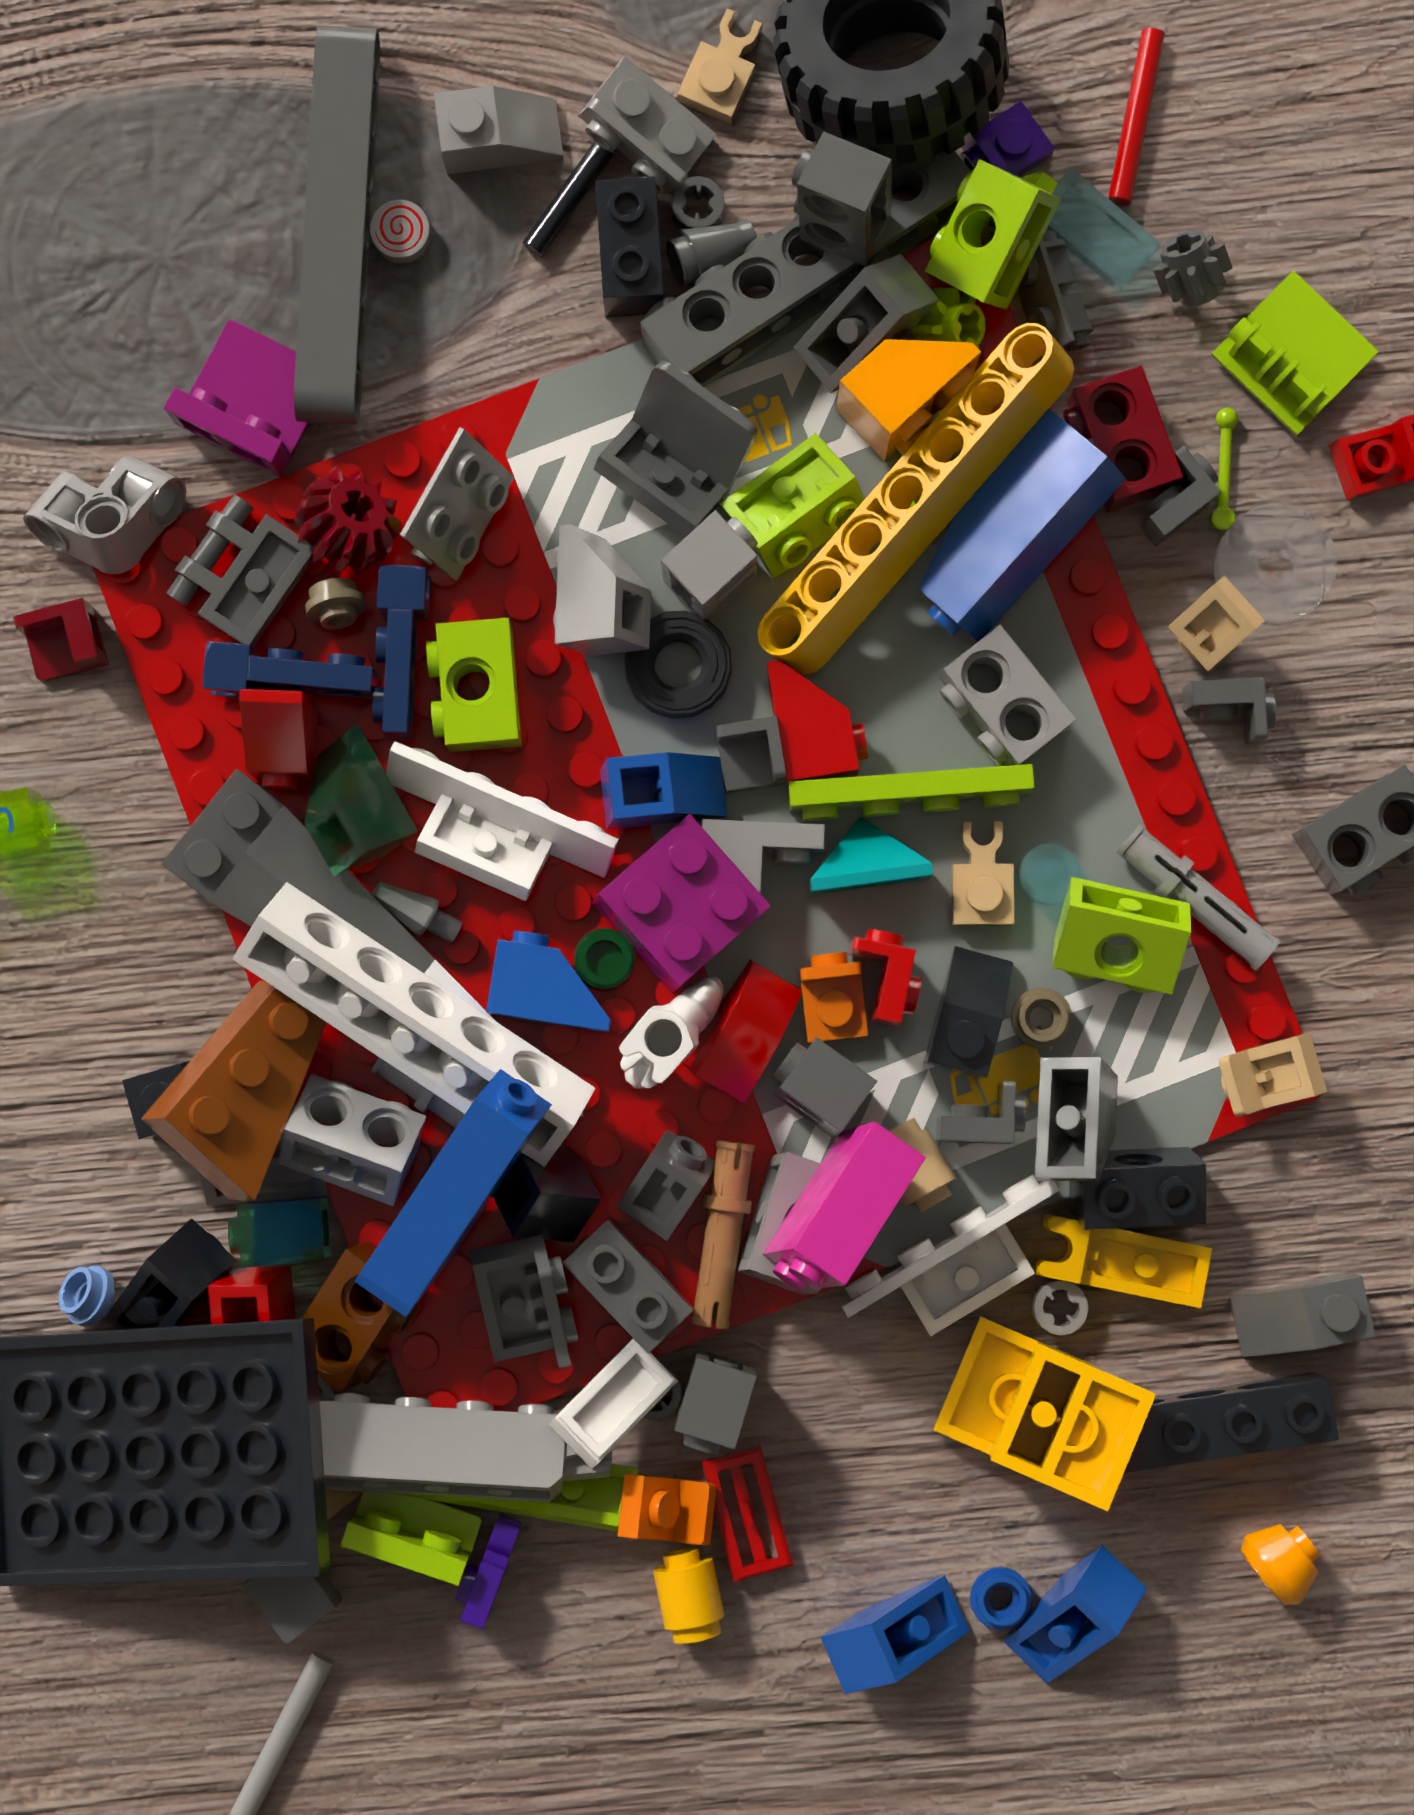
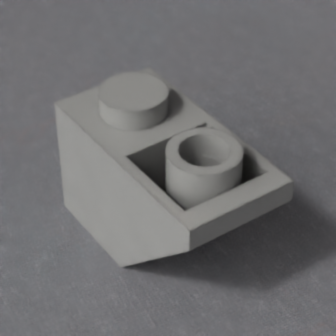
(599, 597)

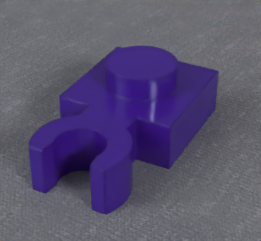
(481, 1584)

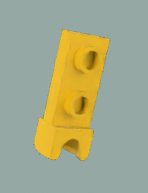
(1128, 1262)

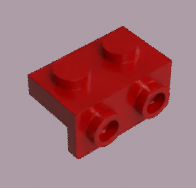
(897, 989)

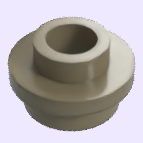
(335, 603)
(1059, 1011)

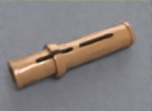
(723, 1233)

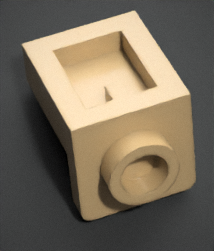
(1215, 624)

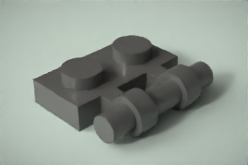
(256, 581)

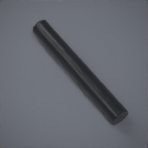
(567, 199)

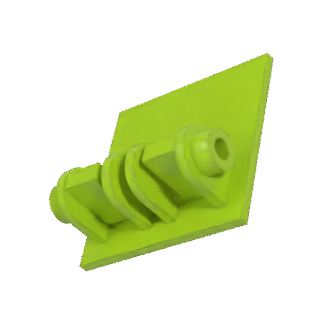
(1294, 353)

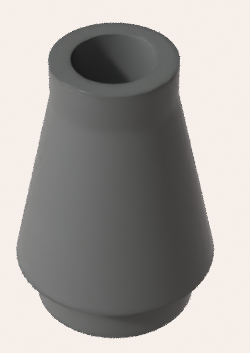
(704, 247)

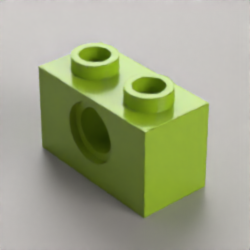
(1020, 218)
(482, 648)
(1103, 911)

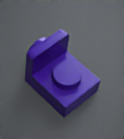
(1009, 142)

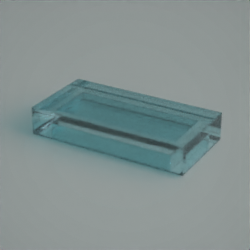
(1100, 232)

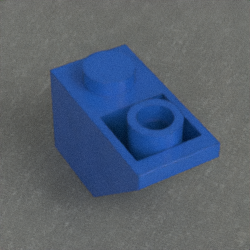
(661, 789)

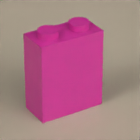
(843, 1208)

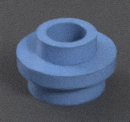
(87, 1295)

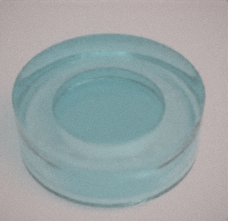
(1047, 873)

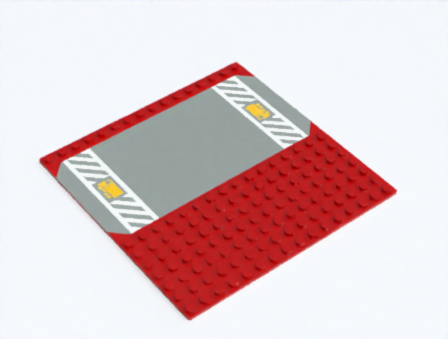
(1091, 790)

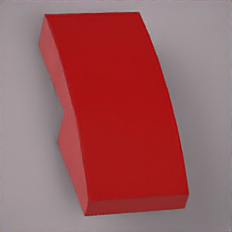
(1375, 459)
(748, 1032)

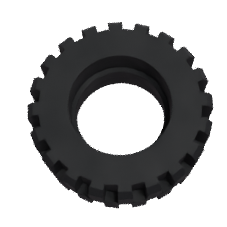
(897, 111)

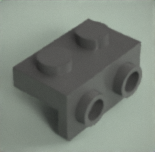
(520, 1299)

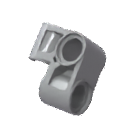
(111, 523)

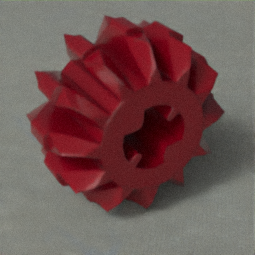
(347, 521)

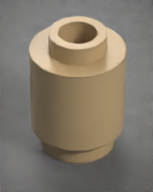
(931, 1180)

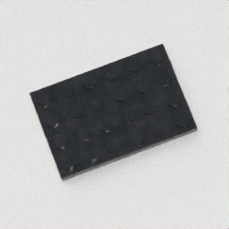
(162, 1455)

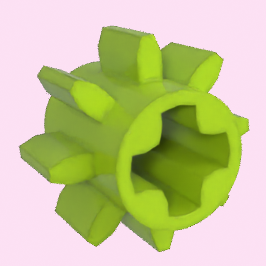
(952, 319)

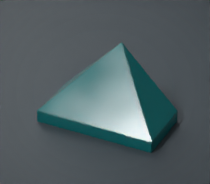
(867, 860)

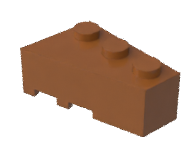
(239, 1091)

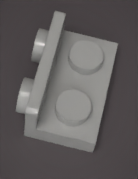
(645, 126)

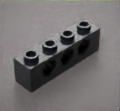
(1235, 1421)

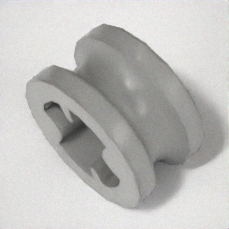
(1046, 1319)

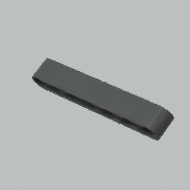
(337, 225)

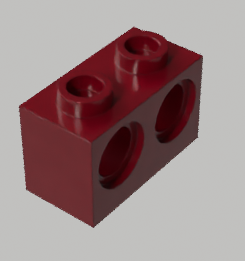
(1138, 436)

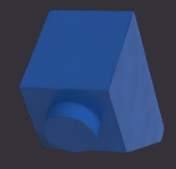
(541, 986)
(1076, 1615)
(895, 1636)

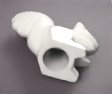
(669, 1034)

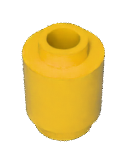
(689, 1595)

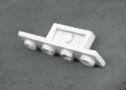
(490, 829)
(961, 1270)

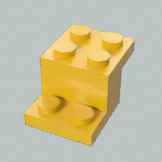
(1044, 1413)

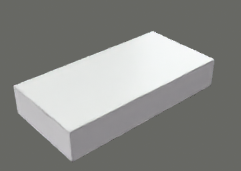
(613, 1403)

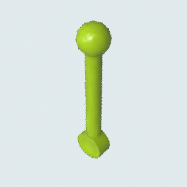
(1223, 516)

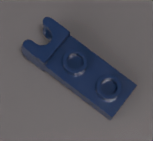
(404, 600)
(238, 667)

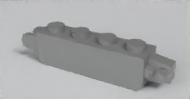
(447, 1450)

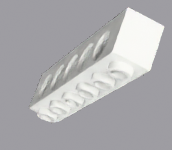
(402, 1013)

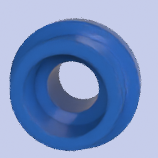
(1014, 1611)

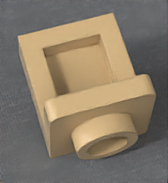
(1272, 1075)

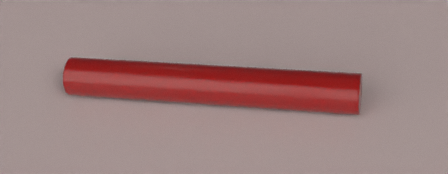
(1136, 116)

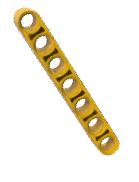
(921, 471)

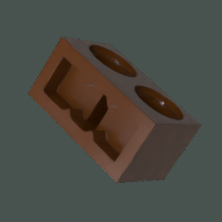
(346, 1308)

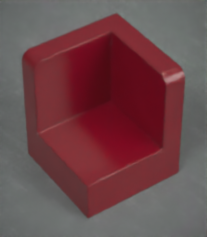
(63, 639)

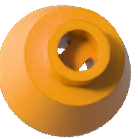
(1282, 1561)

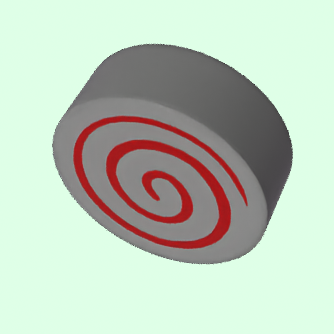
(400, 231)

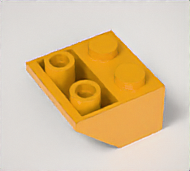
(901, 389)

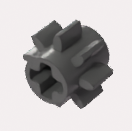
(1192, 268)

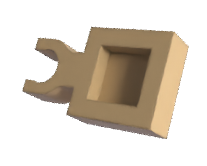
(720, 75)
(982, 888)

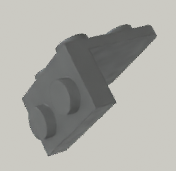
(678, 449)

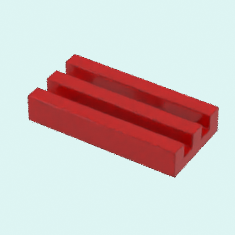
(762, 1565)

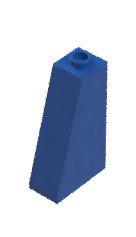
(1016, 525)
(453, 1192)

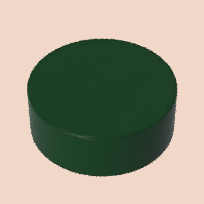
(604, 959)

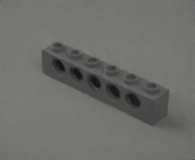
(795, 289)

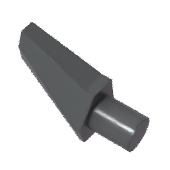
(417, 911)

